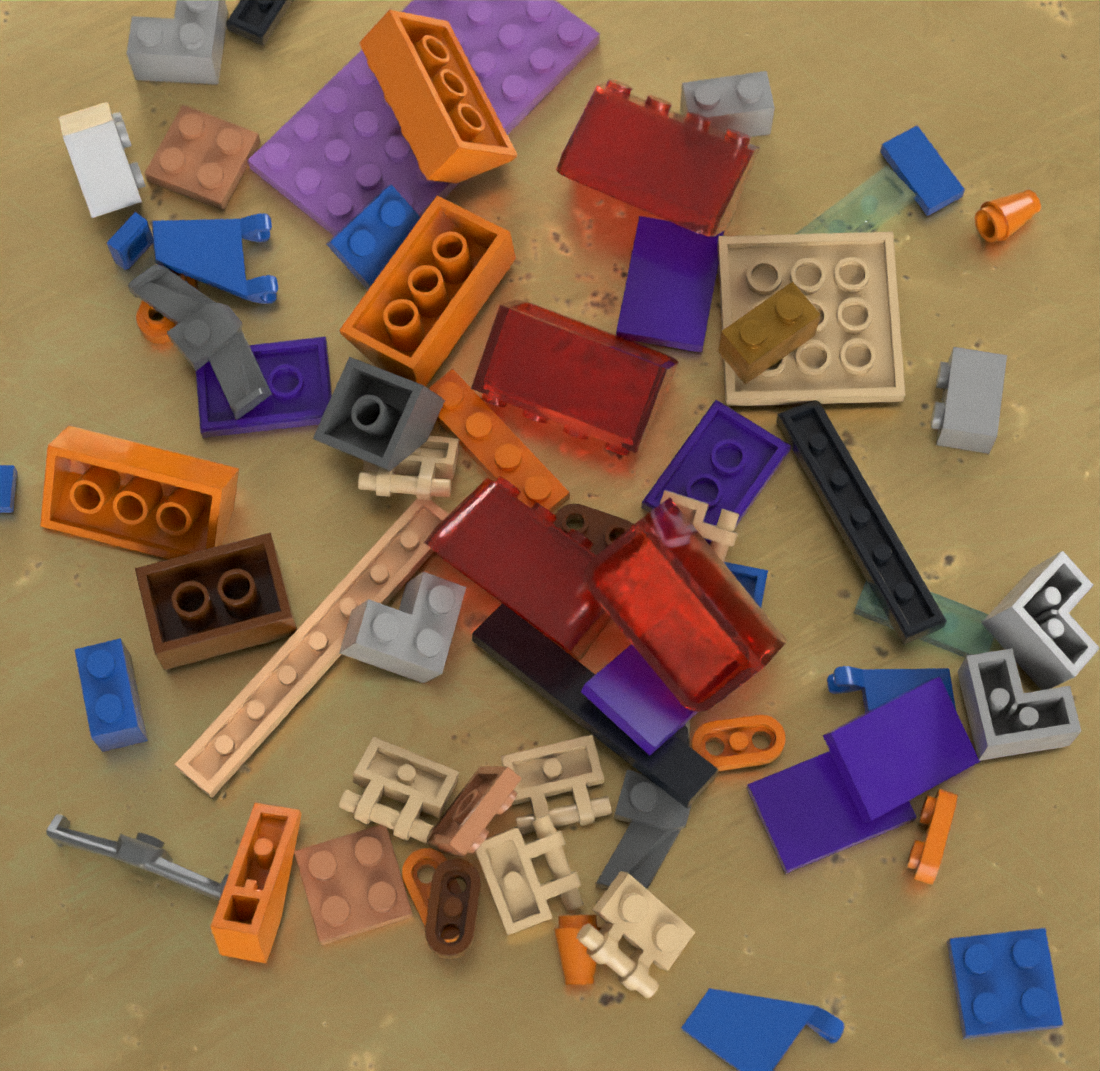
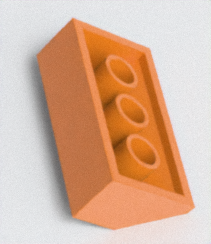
(436, 97)
(430, 291)
(136, 494)

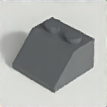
(378, 415)

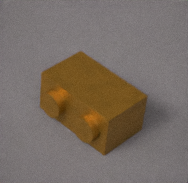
(768, 332)

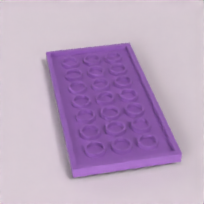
(349, 141)

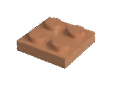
(202, 157)
(465, 820)
(353, 884)

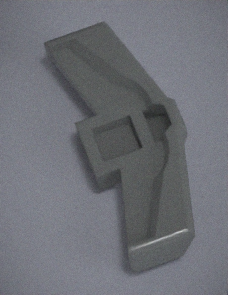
(205, 334)
(653, 826)
(140, 852)

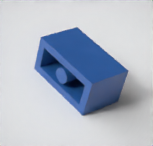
(111, 695)

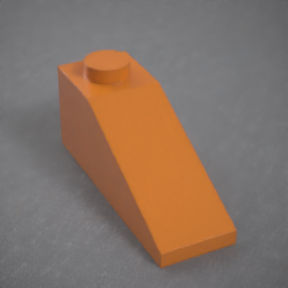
(257, 884)

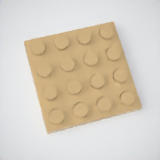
(858, 333)

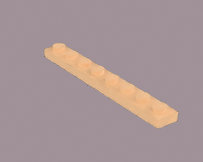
(308, 651)

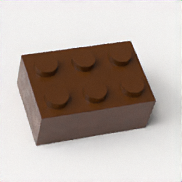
(216, 601)

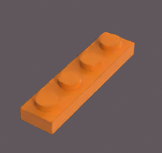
(494, 444)

